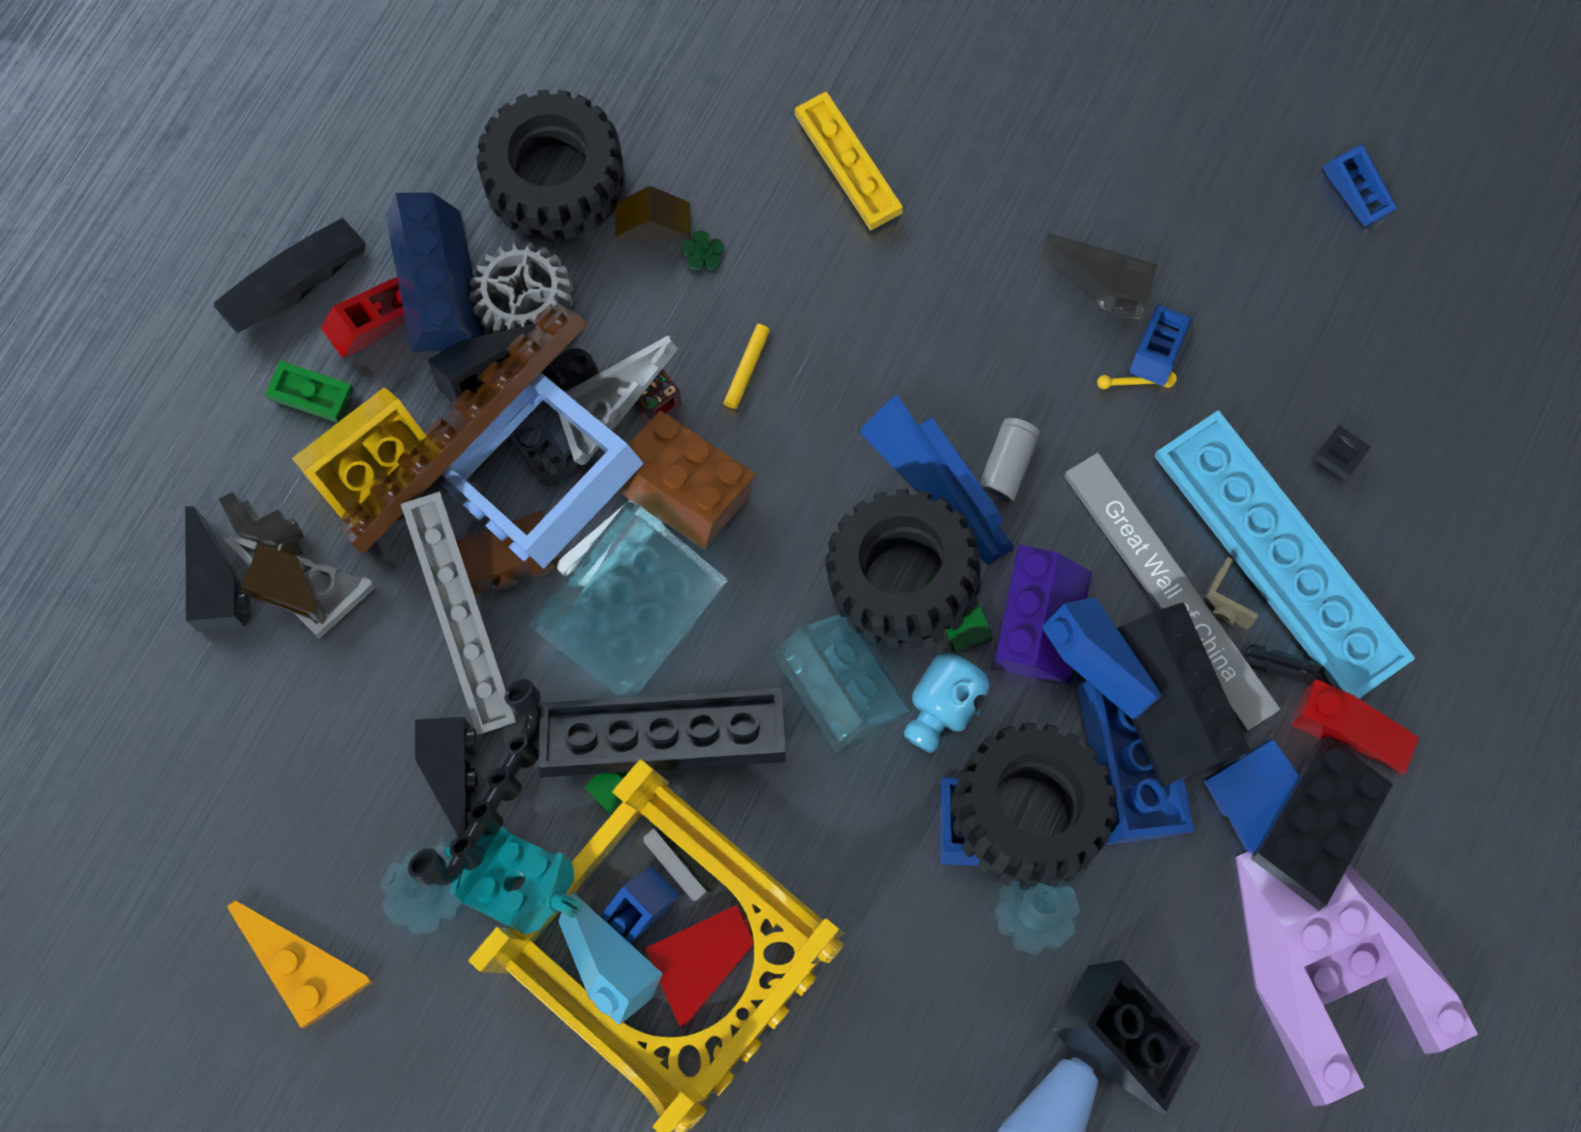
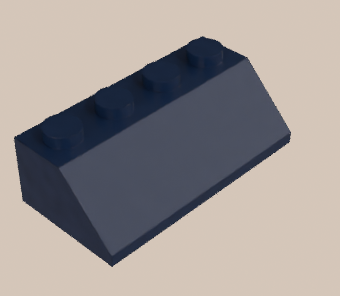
(432, 271)

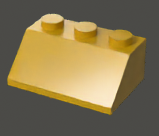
(359, 450)

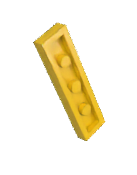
(848, 161)

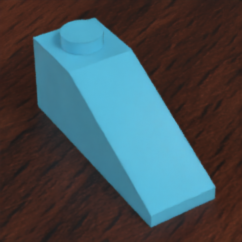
(609, 966)

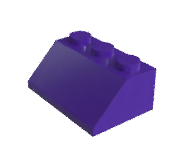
(1036, 590)

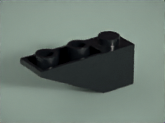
(444, 758)

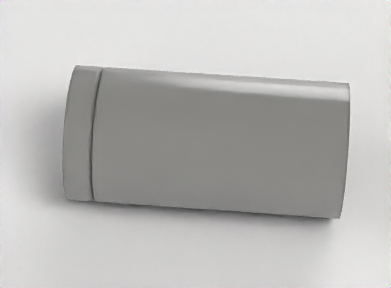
(1009, 460)

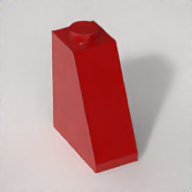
(701, 961)

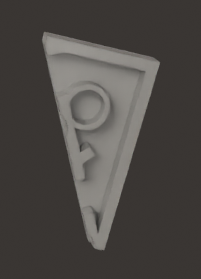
(614, 392)
(335, 589)

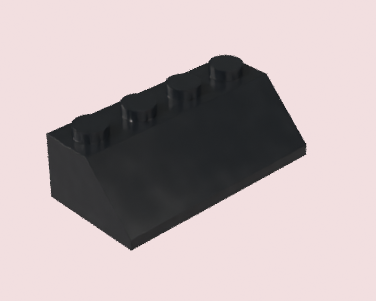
(1192, 720)

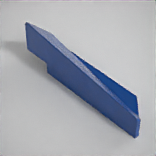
(934, 466)

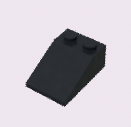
(1126, 1034)

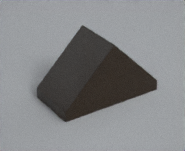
(652, 216)

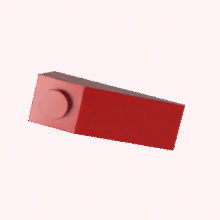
(364, 318)
(1354, 725)

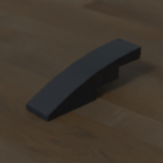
(288, 274)

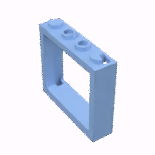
(576, 506)

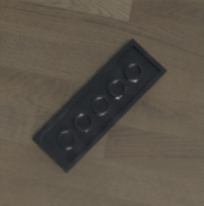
(662, 732)

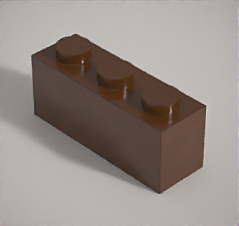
(494, 564)

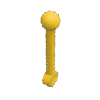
(1105, 381)

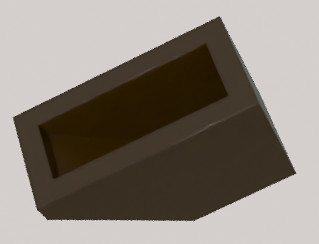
(283, 582)

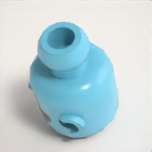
(946, 698)

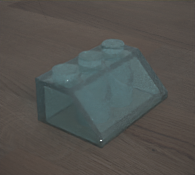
(840, 682)

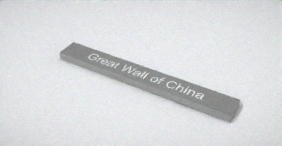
(1168, 585)

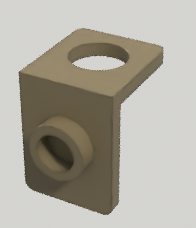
(1225, 608)

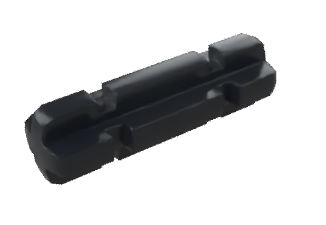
(1283, 664)

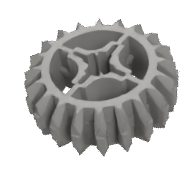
(494, 283)

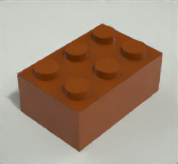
(686, 480)

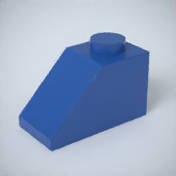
(640, 905)

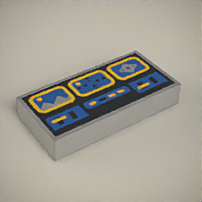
(677, 865)

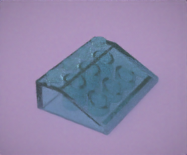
(628, 601)

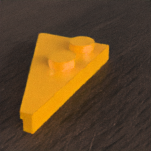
(302, 973)

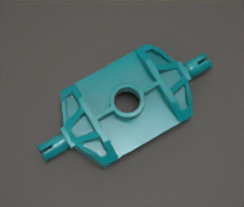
(504, 864)

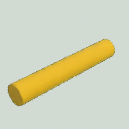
(746, 366)

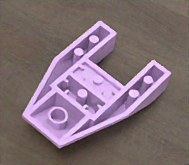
(1318, 956)

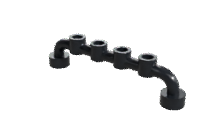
(427, 865)

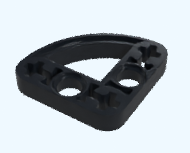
(567, 465)

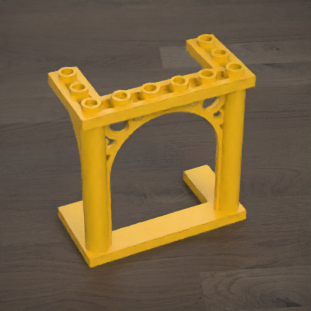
(671, 1092)

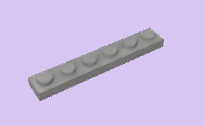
(458, 612)

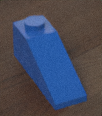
(1101, 655)

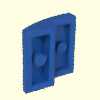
(1253, 791)

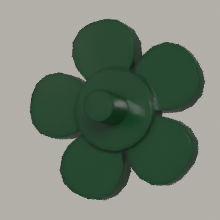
(702, 252)

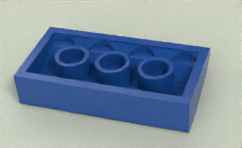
(1141, 804)

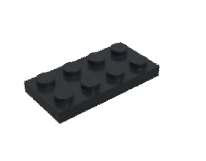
(1322, 822)

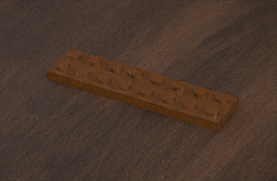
(454, 434)

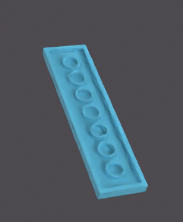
(1283, 556)

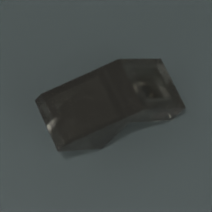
(266, 530)

